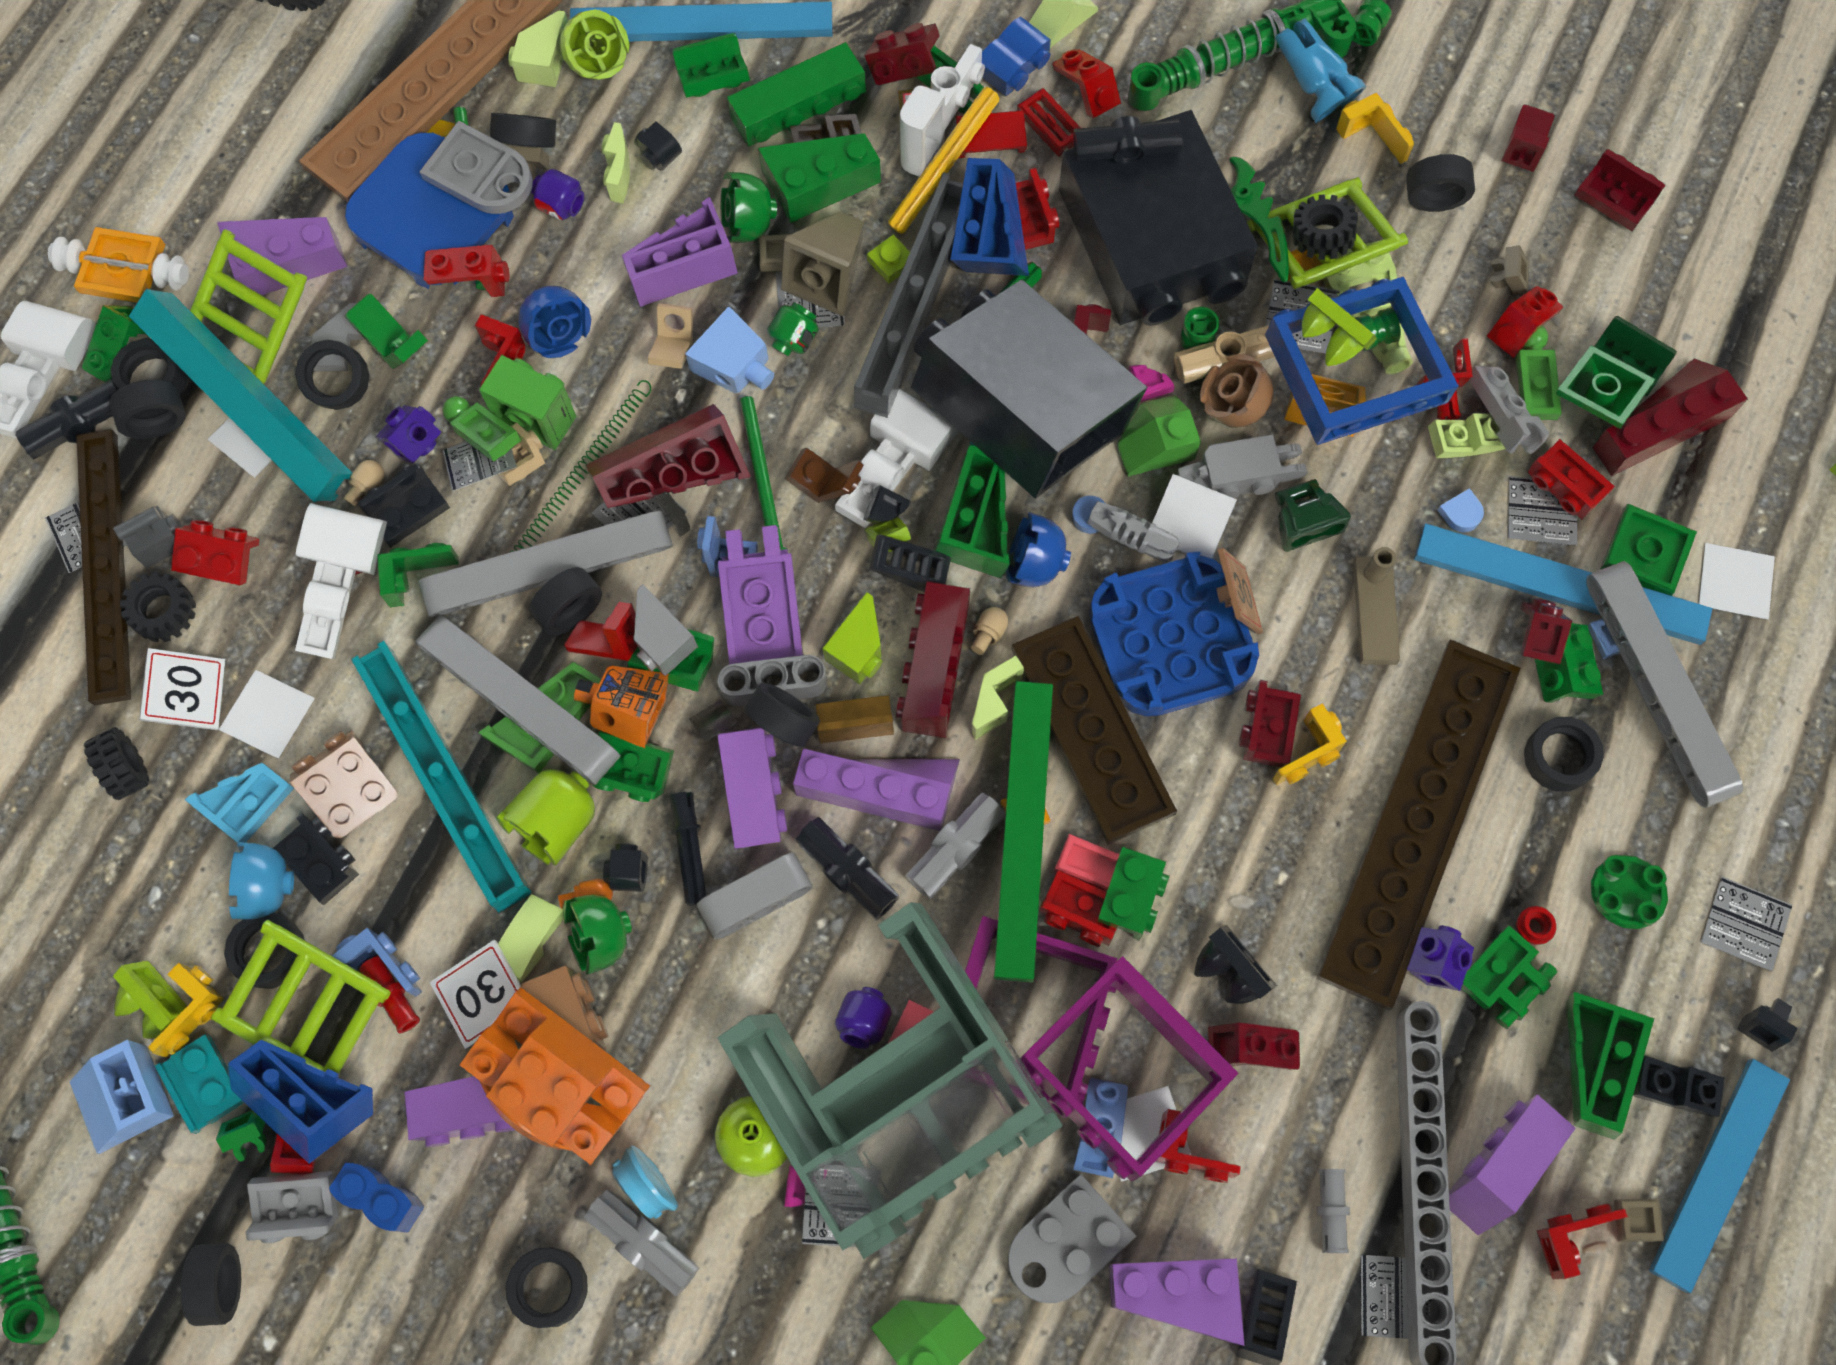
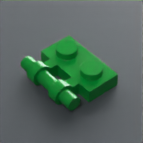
(1498, 967)

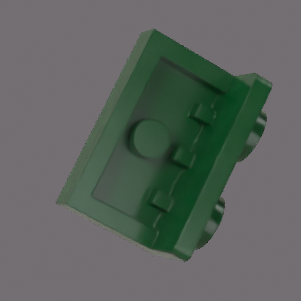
(1636, 348)

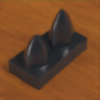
(1225, 952)

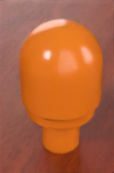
(593, 886)

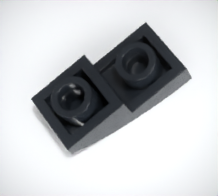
(1680, 1087)

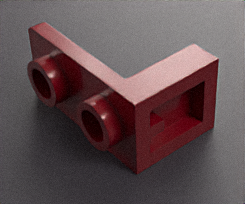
(1528, 138)
(1546, 631)
(1256, 1045)

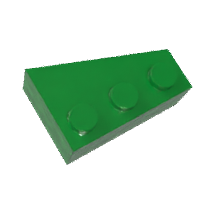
(819, 172)
(976, 517)
(1604, 1062)

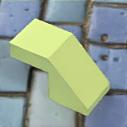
(990, 709)

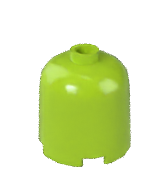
(550, 814)

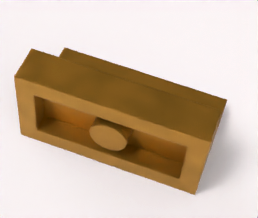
(855, 719)

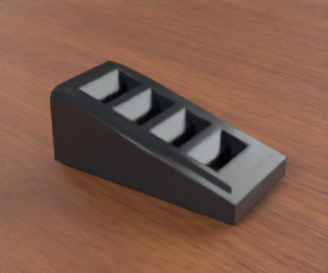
(932, 565)
(1256, 1352)

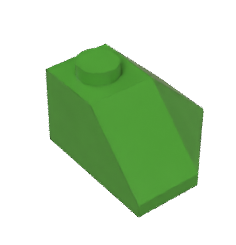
(1159, 436)
(927, 1333)

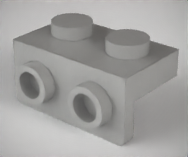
(291, 1206)

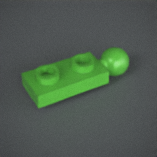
(1539, 377)
(480, 427)

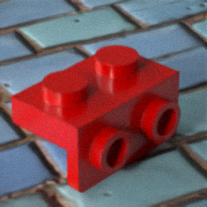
(1036, 215)
(1570, 479)
(212, 552)
(1076, 906)

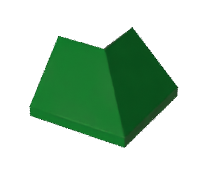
(1605, 386)

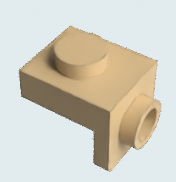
(525, 454)

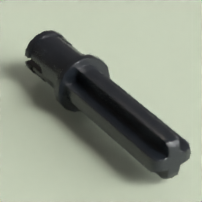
(686, 833)

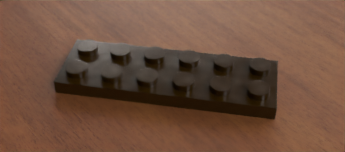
(1095, 731)

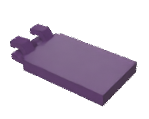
(759, 600)

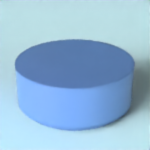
(1082, 511)

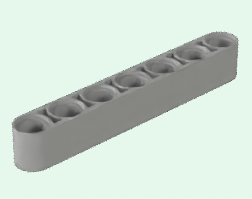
(540, 563)
(1664, 685)
(518, 699)

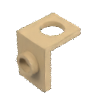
(672, 343)

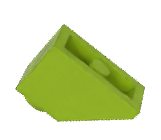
(856, 643)

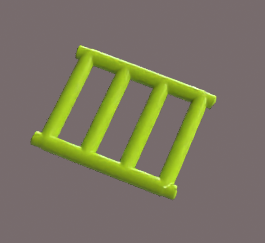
(1361, 252)
(281, 314)
(306, 955)

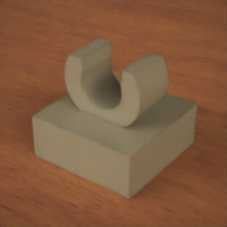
(535, 158)
(1515, 270)

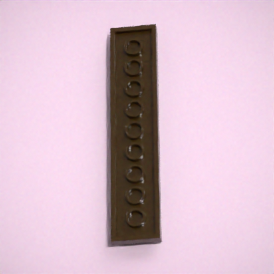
(1418, 825)

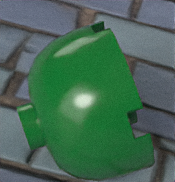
(746, 207)
(596, 931)

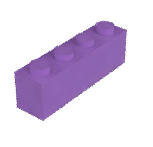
(890, 788)

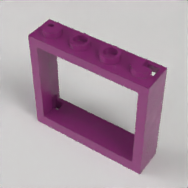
(1097, 1014)
(1173, 1029)

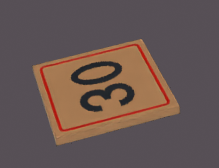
(1238, 592)

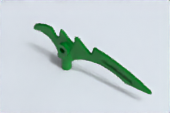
(1250, 204)

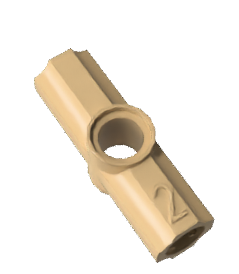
(1198, 361)

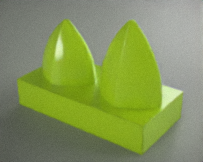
(1348, 337)
(146, 989)

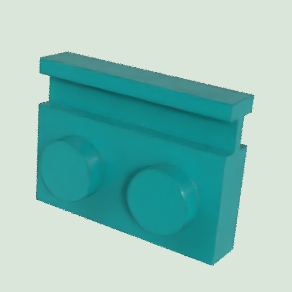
(199, 1083)

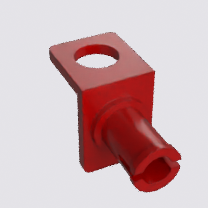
(1462, 376)

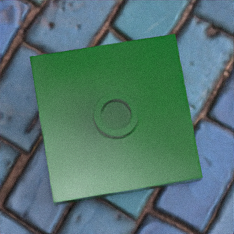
(1651, 547)

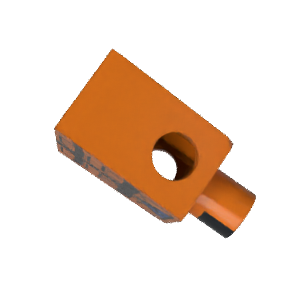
(625, 702)

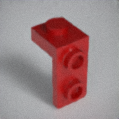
(1094, 79)
(467, 265)
(1524, 319)

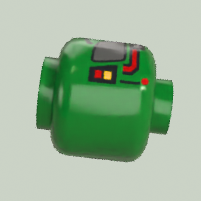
(792, 329)

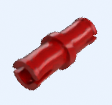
(396, 1005)

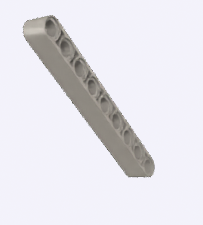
(1416, 1203)

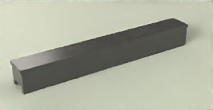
(910, 303)

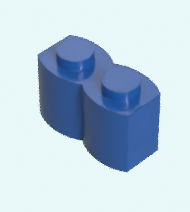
(1014, 56)
(370, 1191)

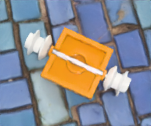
(118, 264)

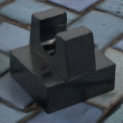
(1769, 1025)

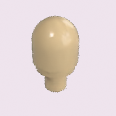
(365, 477)
(989, 629)

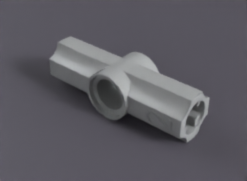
(956, 845)
(641, 1242)

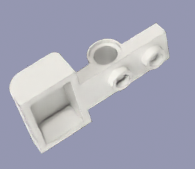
(931, 110)
(44, 342)
(906, 437)
(340, 546)

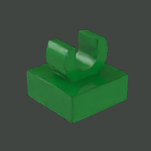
(241, 1130)

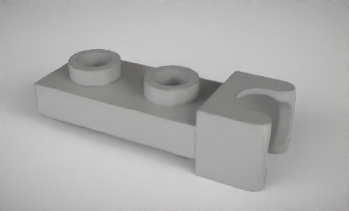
(1508, 410)

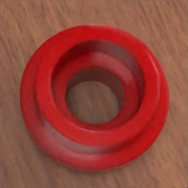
(1543, 917)

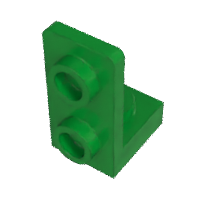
(384, 331)
(109, 337)
(398, 561)

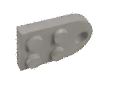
(478, 169)
(1070, 1241)

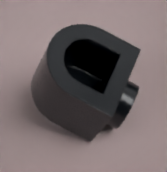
(657, 147)
(626, 868)

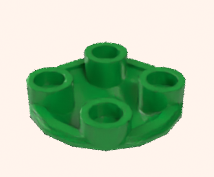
(1629, 891)

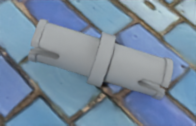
(1333, 1211)

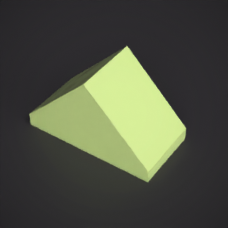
(1061, 17)

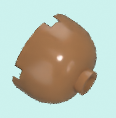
(1237, 391)

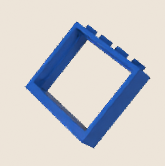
(1372, 413)

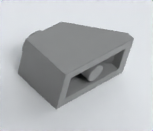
(660, 634)

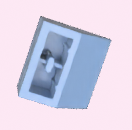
(120, 1095)

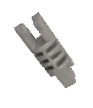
(1133, 531)

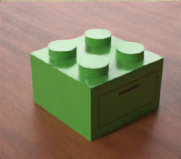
(530, 399)

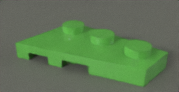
(521, 745)

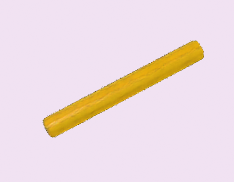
(943, 160)

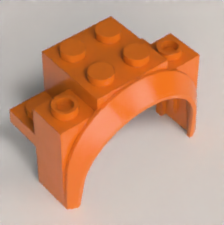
(551, 1078)

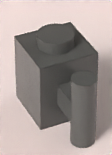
(149, 535)

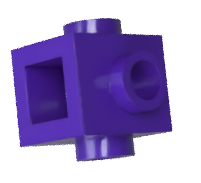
(409, 433)
(1441, 957)

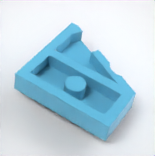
(242, 801)

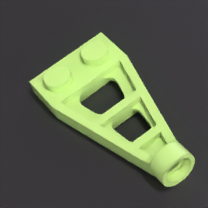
(1393, 356)

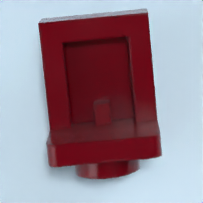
(1092, 318)

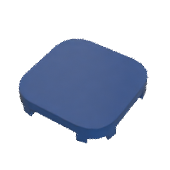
(407, 216)
(1171, 637)

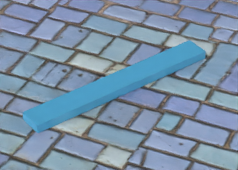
(712, 21)
(1547, 579)

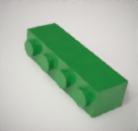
(797, 94)

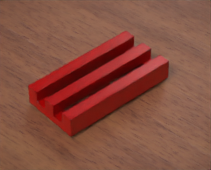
(1031, 107)

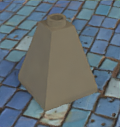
(823, 261)

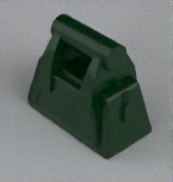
(1311, 519)

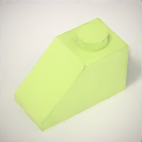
(537, 51)

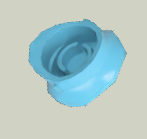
(643, 1183)

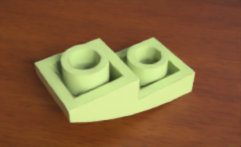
(618, 170)
(1465, 437)
(528, 933)

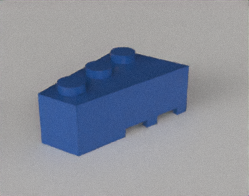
(989, 221)
(298, 1100)

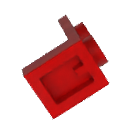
(500, 338)
(606, 640)
(1181, 1163)
(1563, 1253)

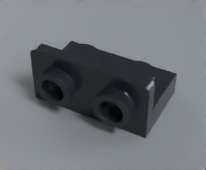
(404, 503)
(316, 860)

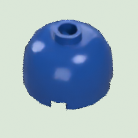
(553, 321)
(1038, 552)

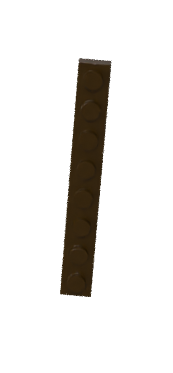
(103, 568)

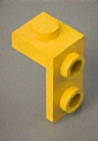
(1380, 115)
(1327, 732)
(205, 998)

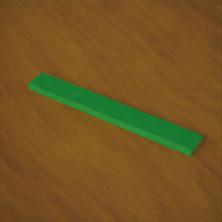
(1023, 833)

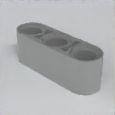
(756, 672)
(754, 896)

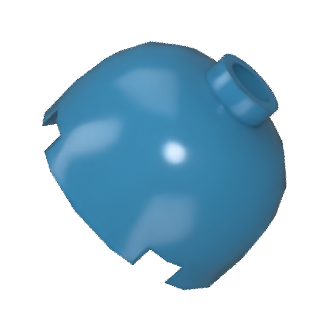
(258, 881)

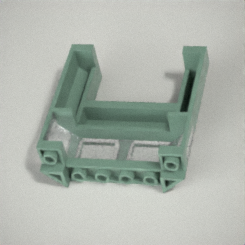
(905, 1114)

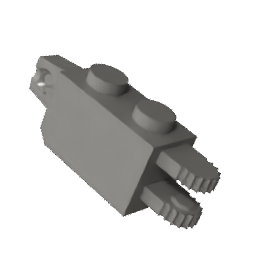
(1245, 466)

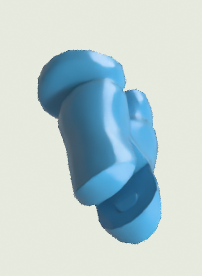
(1317, 67)

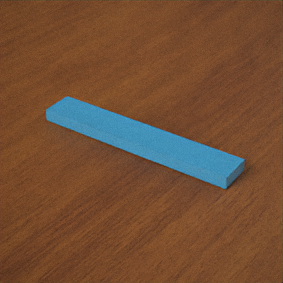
(1719, 1176)

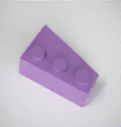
(294, 244)
(681, 257)
(751, 787)
(451, 1111)
(1509, 1165)
(1184, 1294)

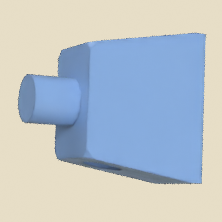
(730, 355)

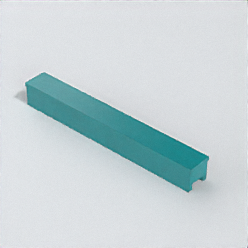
(240, 395)
(442, 778)

